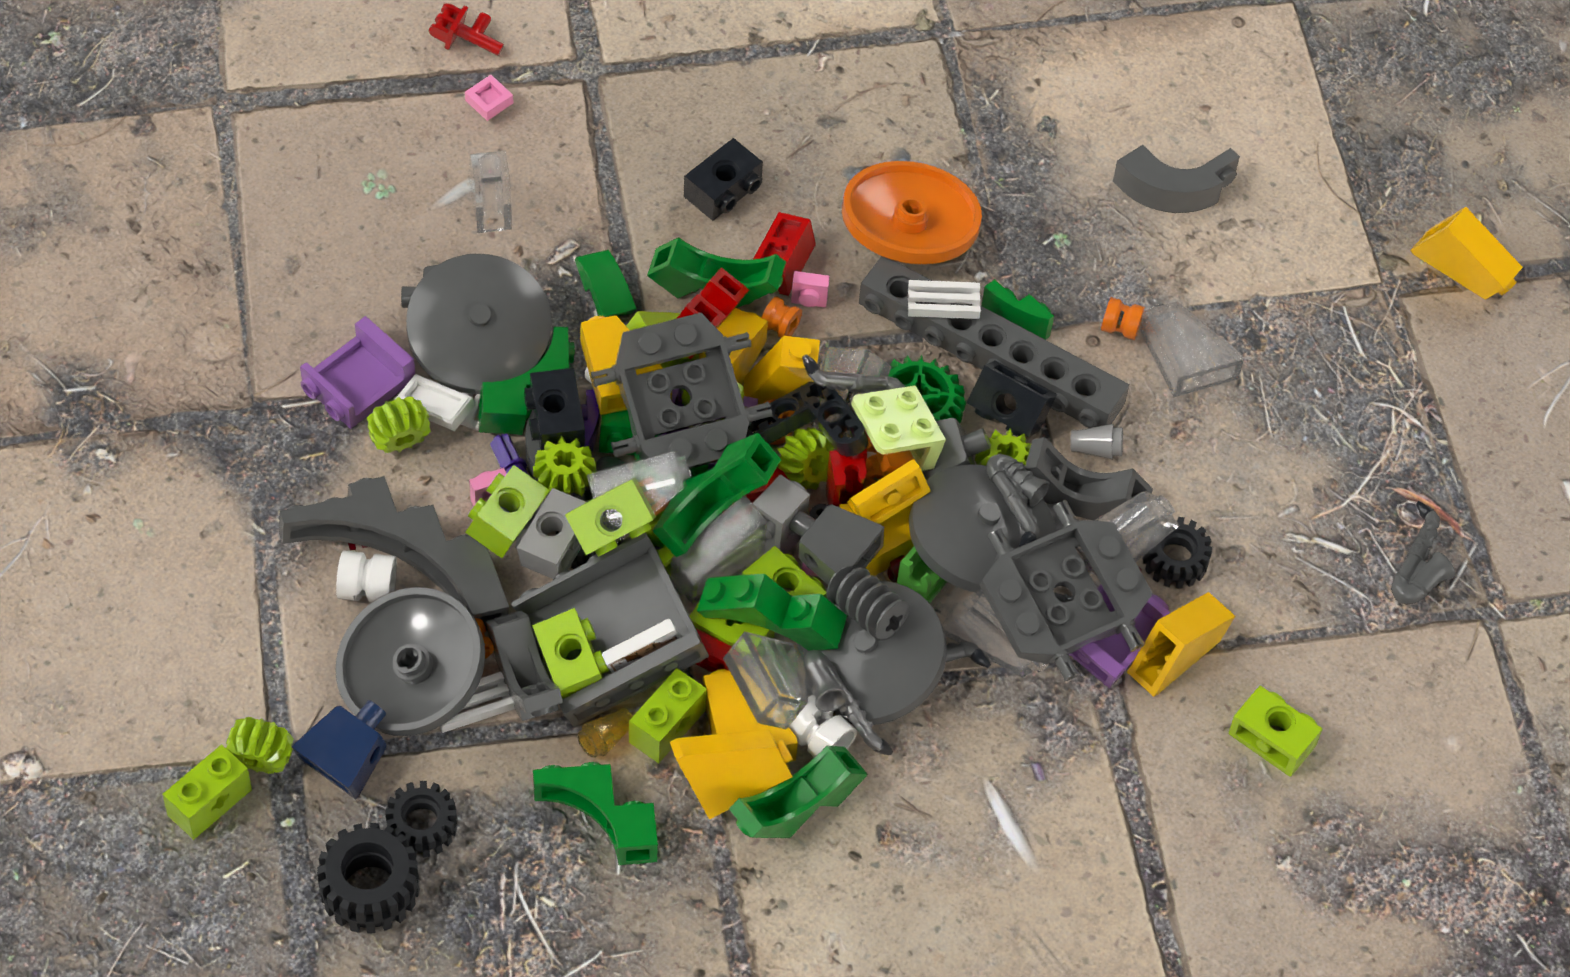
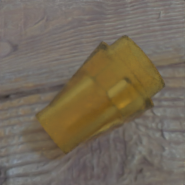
(604, 733)

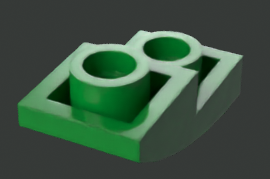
(606, 283)
(1026, 313)

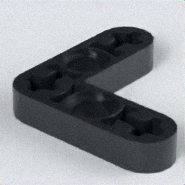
(809, 409)

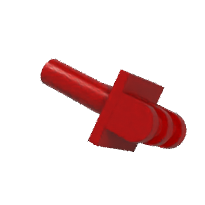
(451, 24)

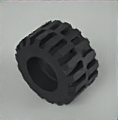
(368, 849)

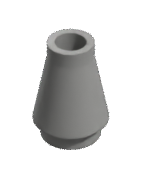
(1098, 441)

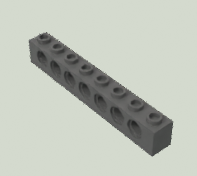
(1011, 346)

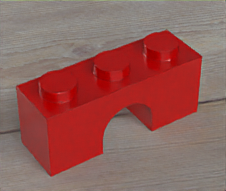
(716, 299)

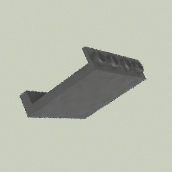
(621, 597)

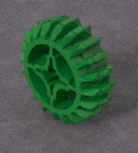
(935, 384)

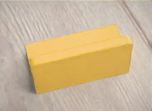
(890, 493)

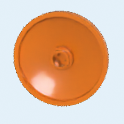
(911, 212)

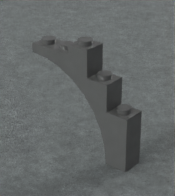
(413, 535)

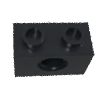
(723, 179)
(557, 392)
(1031, 398)

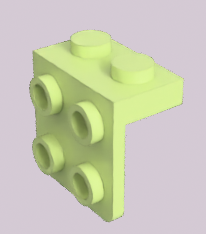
(900, 422)

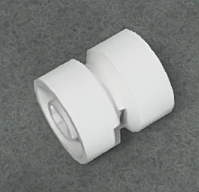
(365, 576)
(821, 729)

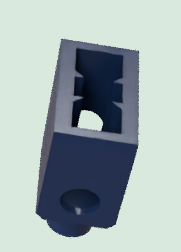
(344, 747)

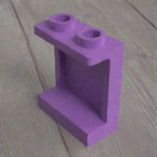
(359, 374)
(1112, 656)

